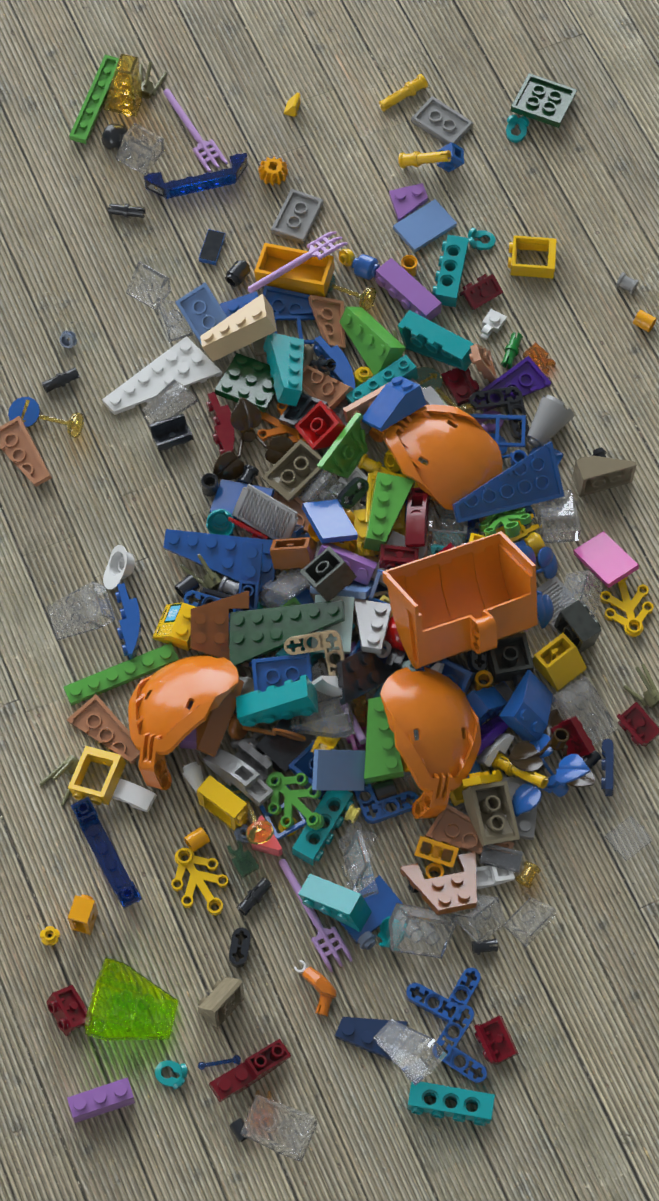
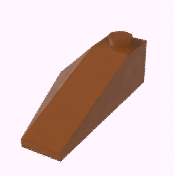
(212, 731)

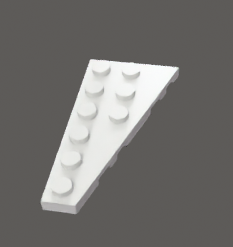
(181, 362)

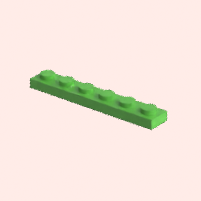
(94, 100)
(120, 674)

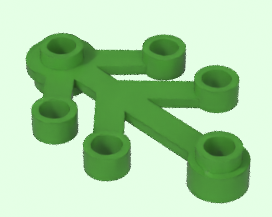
(511, 528)
(292, 798)

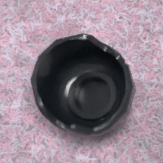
(113, 135)

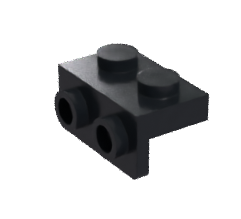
(170, 432)

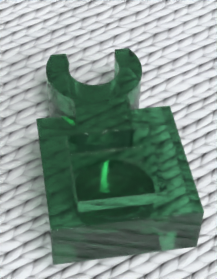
(243, 861)

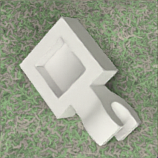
(492, 322)

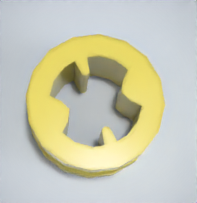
(352, 813)

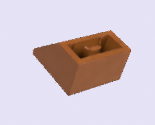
(292, 552)

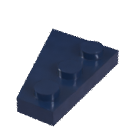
(361, 1033)

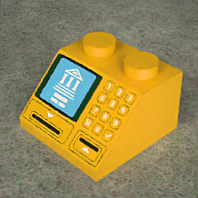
(175, 625)

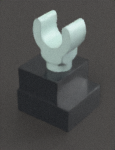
(397, 660)

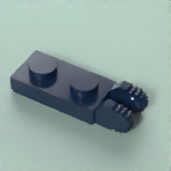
(607, 765)

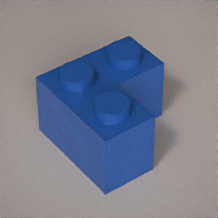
(486, 703)

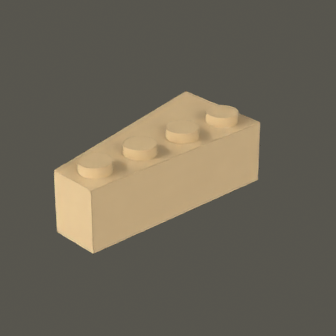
(240, 329)

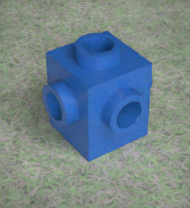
(457, 157)

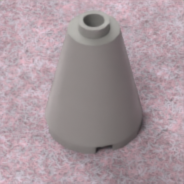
(548, 420)

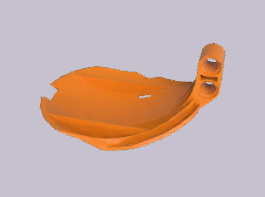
(453, 443)
(160, 712)
(446, 734)

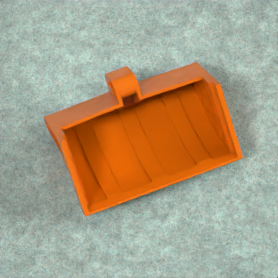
(462, 599)

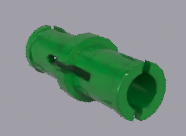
(511, 350)

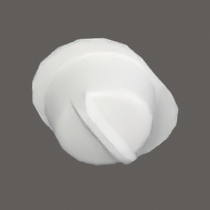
(119, 567)

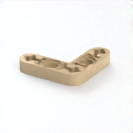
(323, 644)

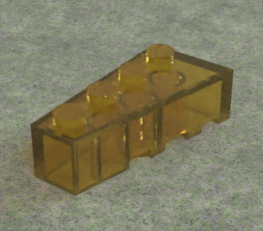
(125, 89)

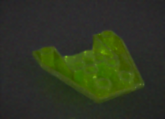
(128, 1006)

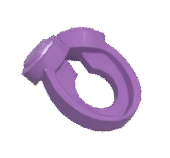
(490, 427)

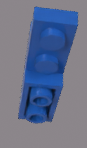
(343, 370)
(251, 573)
(130, 624)

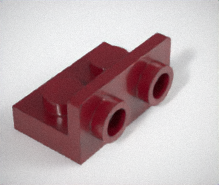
(482, 291)
(460, 384)
(67, 1009)

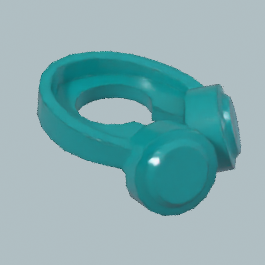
(512, 121)
(473, 234)
(180, 1069)

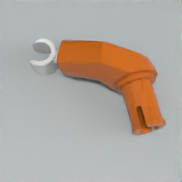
(322, 986)

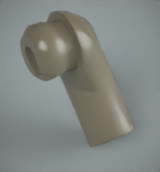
(308, 351)

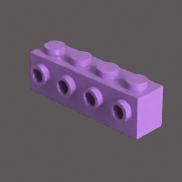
(407, 290)

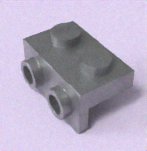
(260, 763)

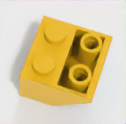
(559, 662)

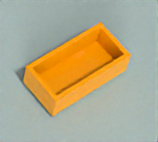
(308, 278)

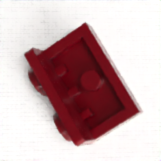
(394, 556)
(639, 724)
(578, 740)
(495, 1040)

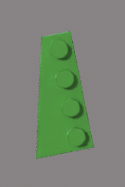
(371, 339)
(386, 505)
(381, 755)

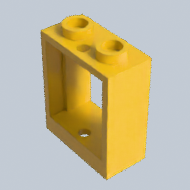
(534, 244)
(102, 757)
(222, 803)

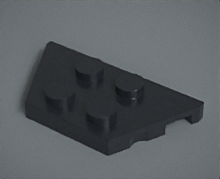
(360, 674)

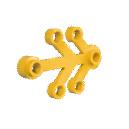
(628, 606)
(198, 878)

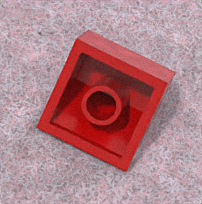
(320, 426)

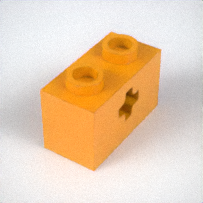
(436, 851)
(83, 914)

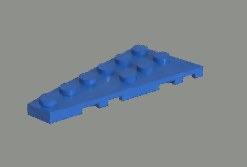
(521, 485)
(220, 552)

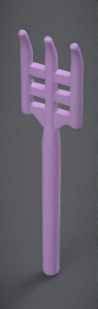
(202, 145)
(313, 252)
(323, 933)

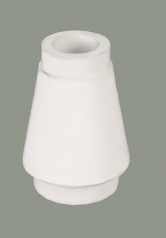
(194, 775)

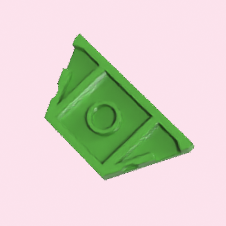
(346, 450)

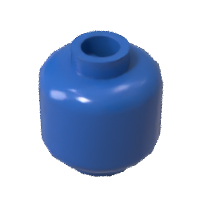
(365, 266)

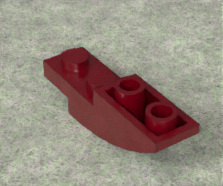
(223, 429)
(417, 518)
(250, 1071)

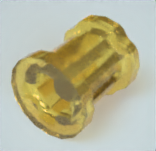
(525, 880)

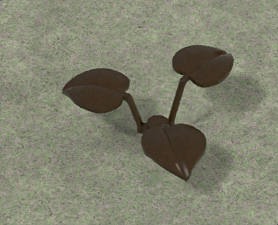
(245, 419)
(526, 758)

